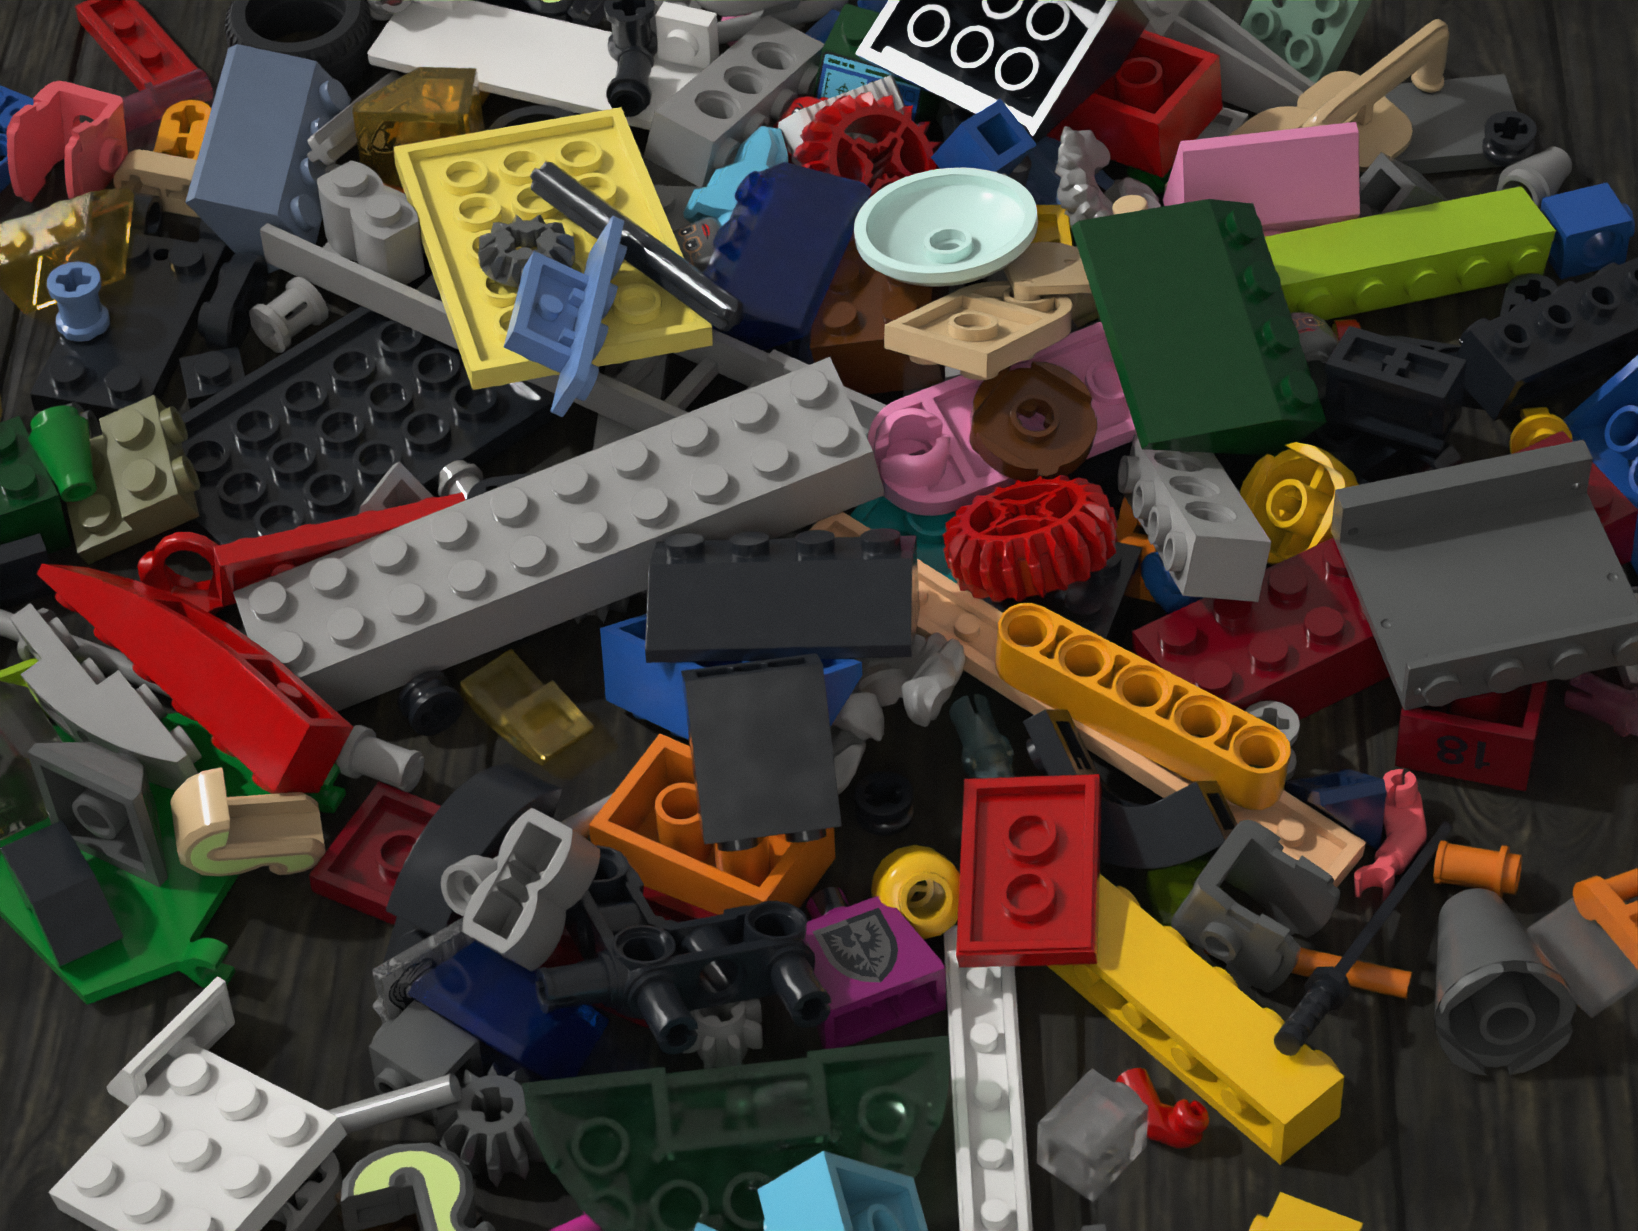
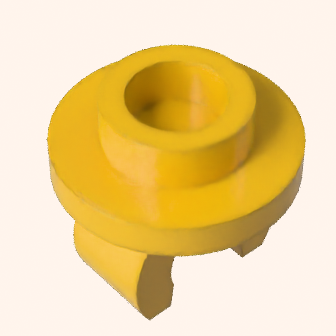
(1536, 426)

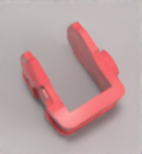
(52, 131)

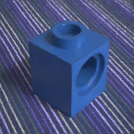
(1589, 229)

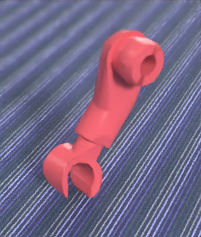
(1404, 831)

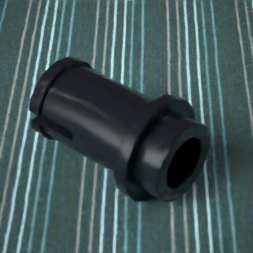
(630, 84)

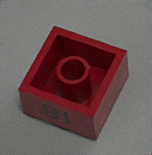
(1475, 737)

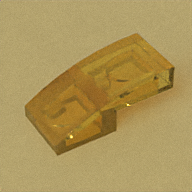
(522, 710)

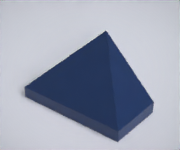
(1346, 798)

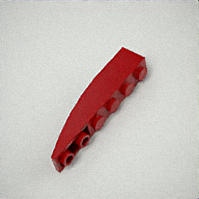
(213, 676)

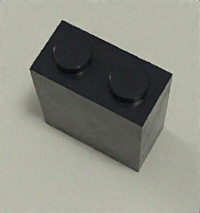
(761, 751)

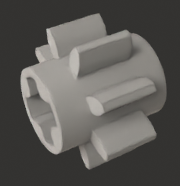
(727, 1033)

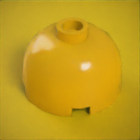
(1295, 497)

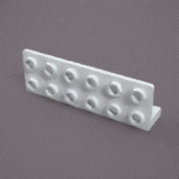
(542, 56)

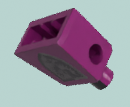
(870, 967)

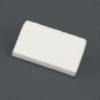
(200, 1023)

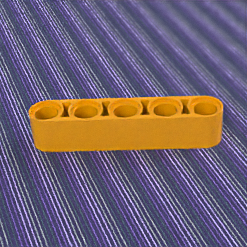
(1157, 731)

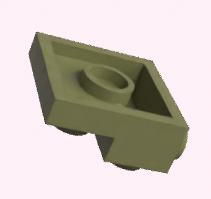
(139, 478)

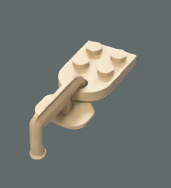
(1362, 99)
(1004, 321)

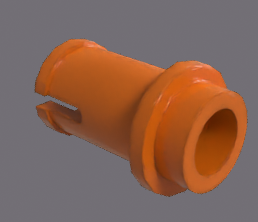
(1478, 868)

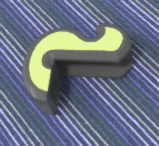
(407, 1182)

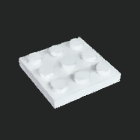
(199, 1153)

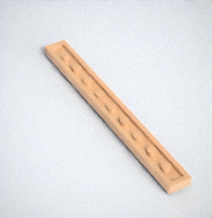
(976, 625)

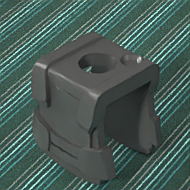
(1293, 892)

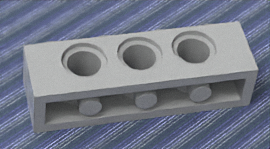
(732, 99)
(1196, 522)

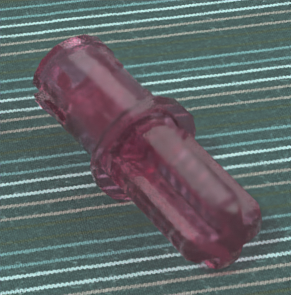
(153, 101)
(1609, 703)

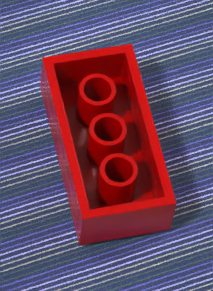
(1152, 103)

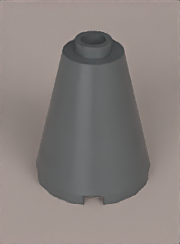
(1496, 989)

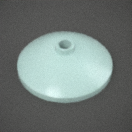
(946, 226)

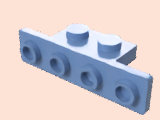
(562, 312)

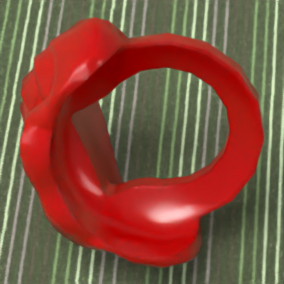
(157, 574)

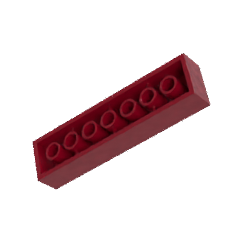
(1308, 631)

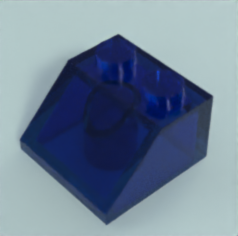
(501, 1008)

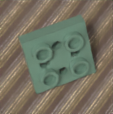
(1315, 28)

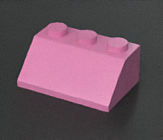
(1289, 175)

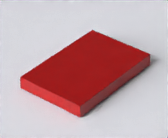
(1029, 871)

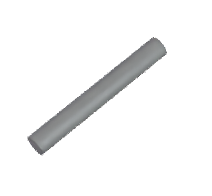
(399, 1103)

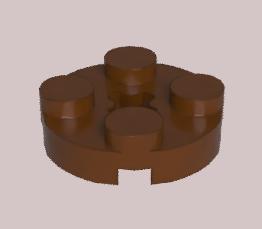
(1024, 453)

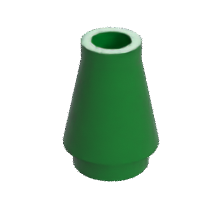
(64, 448)

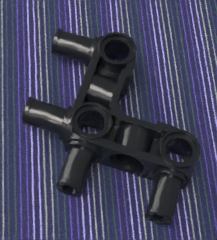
(670, 968)

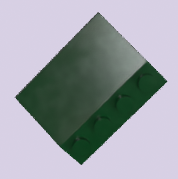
(1199, 328)

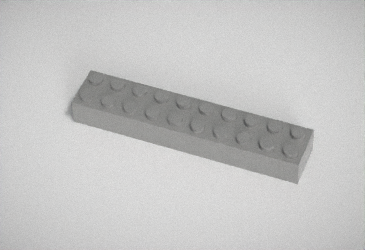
(562, 538)

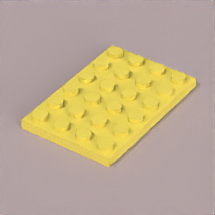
(485, 178)

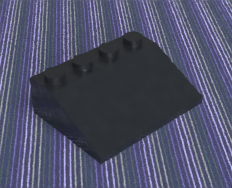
(1027, 52)

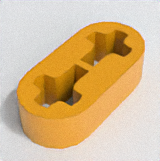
(175, 123)

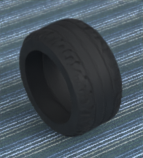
(339, 51)

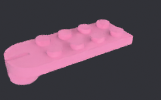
(925, 436)

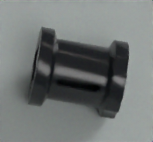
(630, 25)

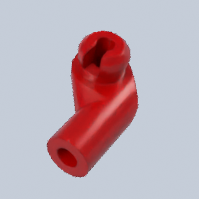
(1174, 1126)

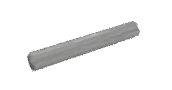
(339, 133)

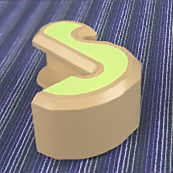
(244, 832)

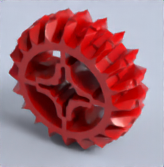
(899, 147)
(1030, 538)

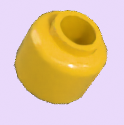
(936, 904)

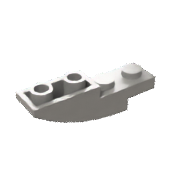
(101, 707)

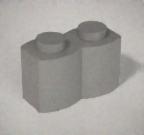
(370, 223)
(537, 878)

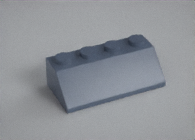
(257, 148)

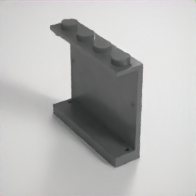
(1487, 575)

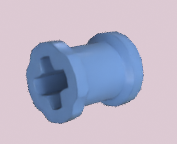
(76, 292)

